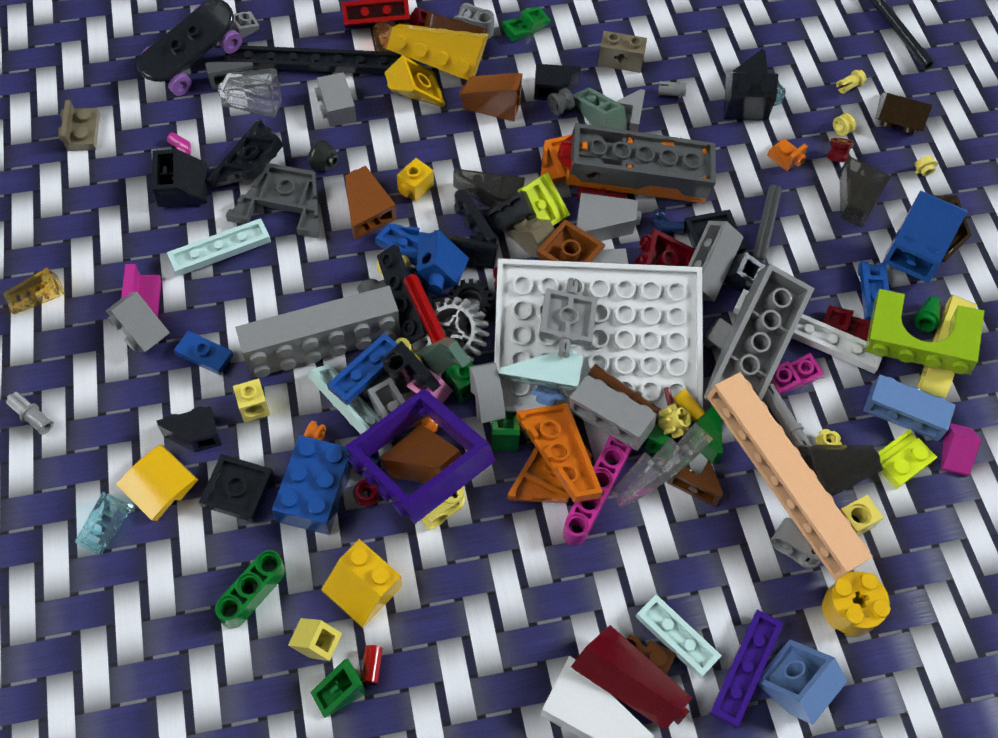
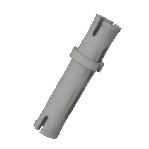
(792, 429)

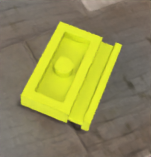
(545, 199)
(904, 458)

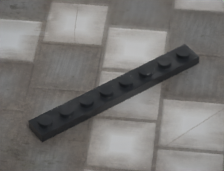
(315, 59)

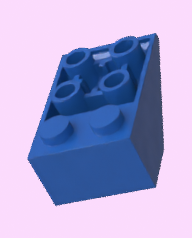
(924, 236)

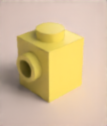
(315, 639)

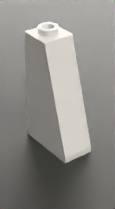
(588, 709)

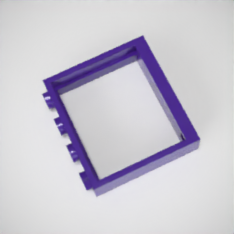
(443, 485)

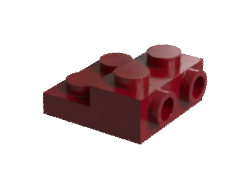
(663, 250)

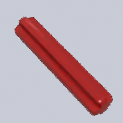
(424, 308)

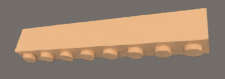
(789, 476)

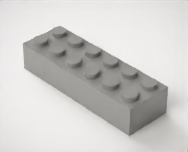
(318, 332)

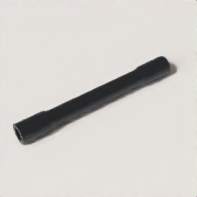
(918, 52)

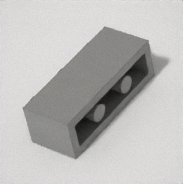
(715, 255)
(612, 412)

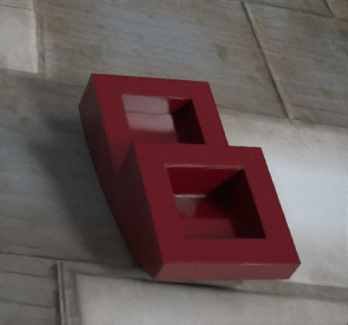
(844, 321)

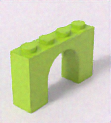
(890, 338)

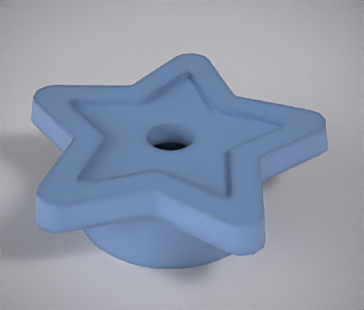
(547, 396)

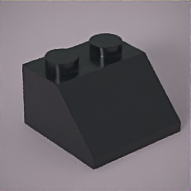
(749, 95)

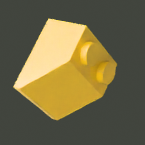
(362, 583)

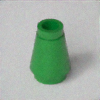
(928, 315)

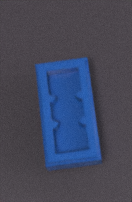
(203, 352)

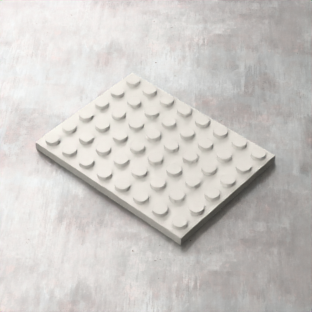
(643, 327)

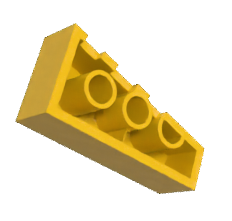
(441, 48)

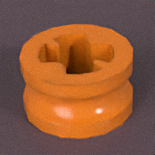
(315, 431)

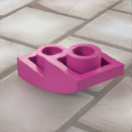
(796, 374)

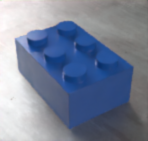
(313, 485)

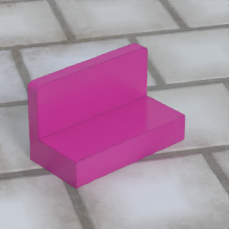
(146, 285)

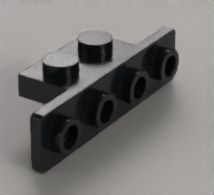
(394, 274)

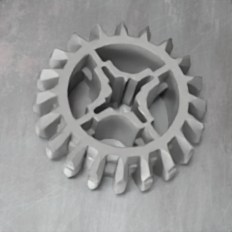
(458, 322)

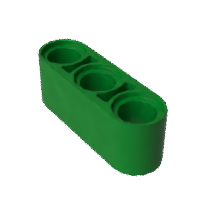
(249, 602)

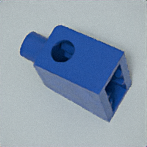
(440, 262)

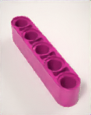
(608, 475)

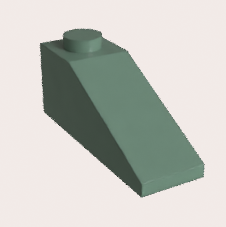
(600, 109)

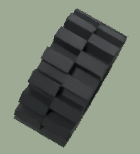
(476, 291)

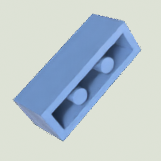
(909, 407)

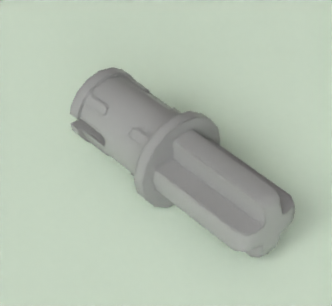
(29, 413)

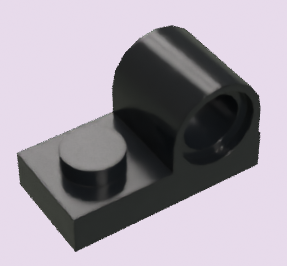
(409, 369)

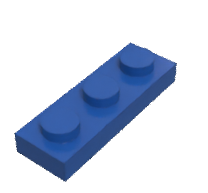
(362, 370)

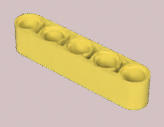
(937, 380)

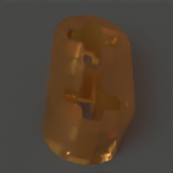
(381, 42)

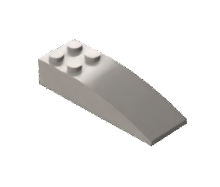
(762, 329)

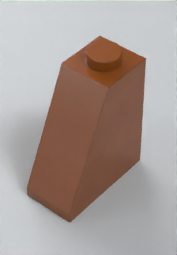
(493, 95)
(368, 203)
(419, 456)

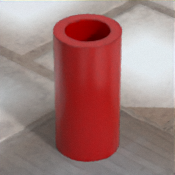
(371, 665)

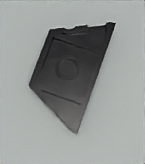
(247, 157)

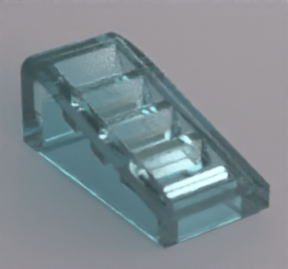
(94, 518)

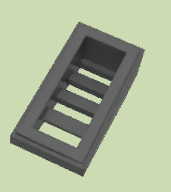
(218, 70)

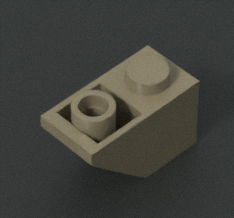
(531, 234)

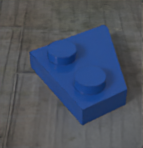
(405, 237)

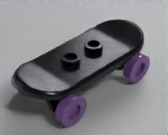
(188, 42)

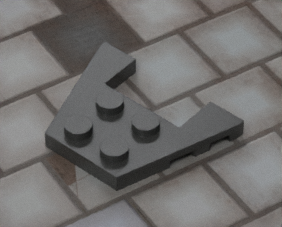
(284, 190)

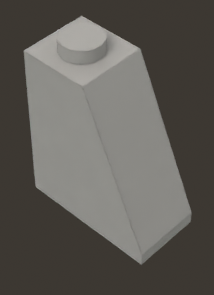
(607, 216)

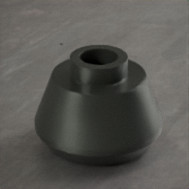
(322, 156)

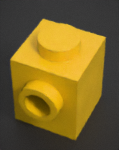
(415, 180)

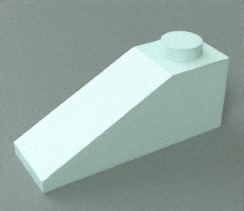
(546, 371)

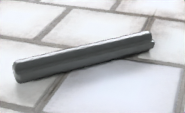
(767, 223)

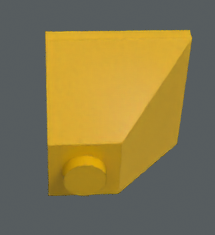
(414, 81)

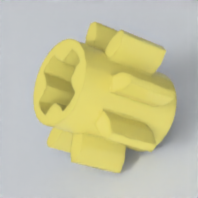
(674, 420)

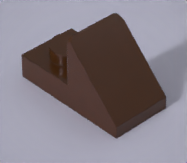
(704, 487)

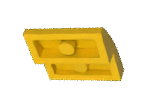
(157, 482)

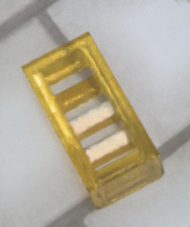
(31, 284)

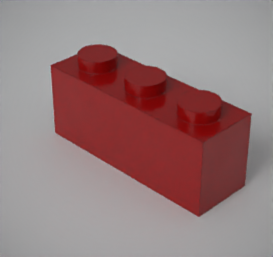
(374, 12)

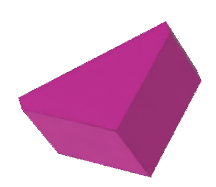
(959, 449)

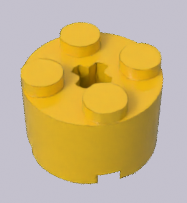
(870, 604)

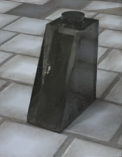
(859, 190)
(841, 465)

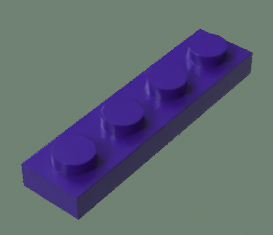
(746, 669)

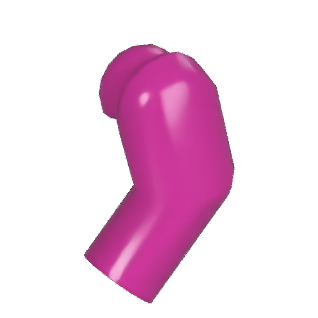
(179, 142)

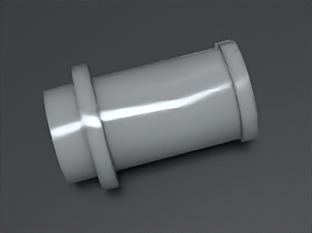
(672, 88)

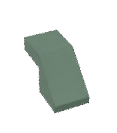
(442, 355)

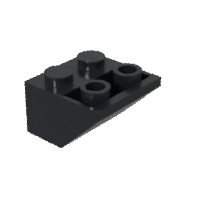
(178, 178)

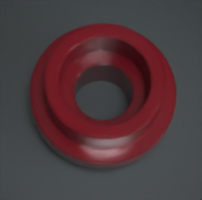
(360, 488)

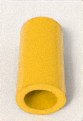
(685, 400)

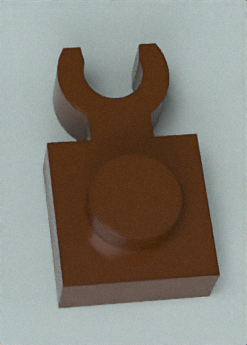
(656, 653)

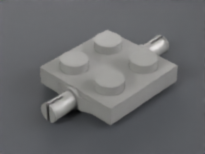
(568, 317)

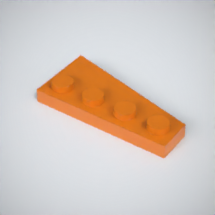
(561, 446)

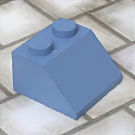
(802, 680)

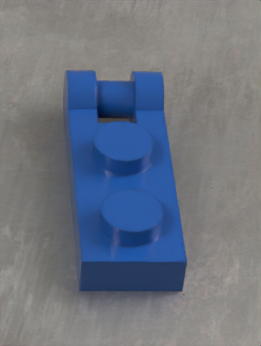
(871, 284)

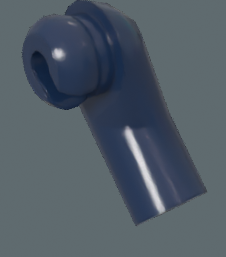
(664, 225)

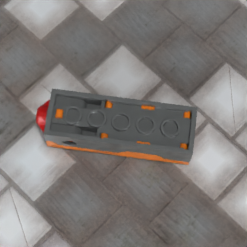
(639, 163)

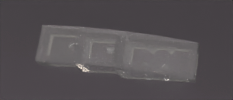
(651, 472)

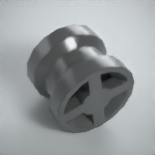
(562, 101)

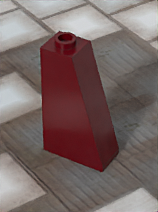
(632, 678)

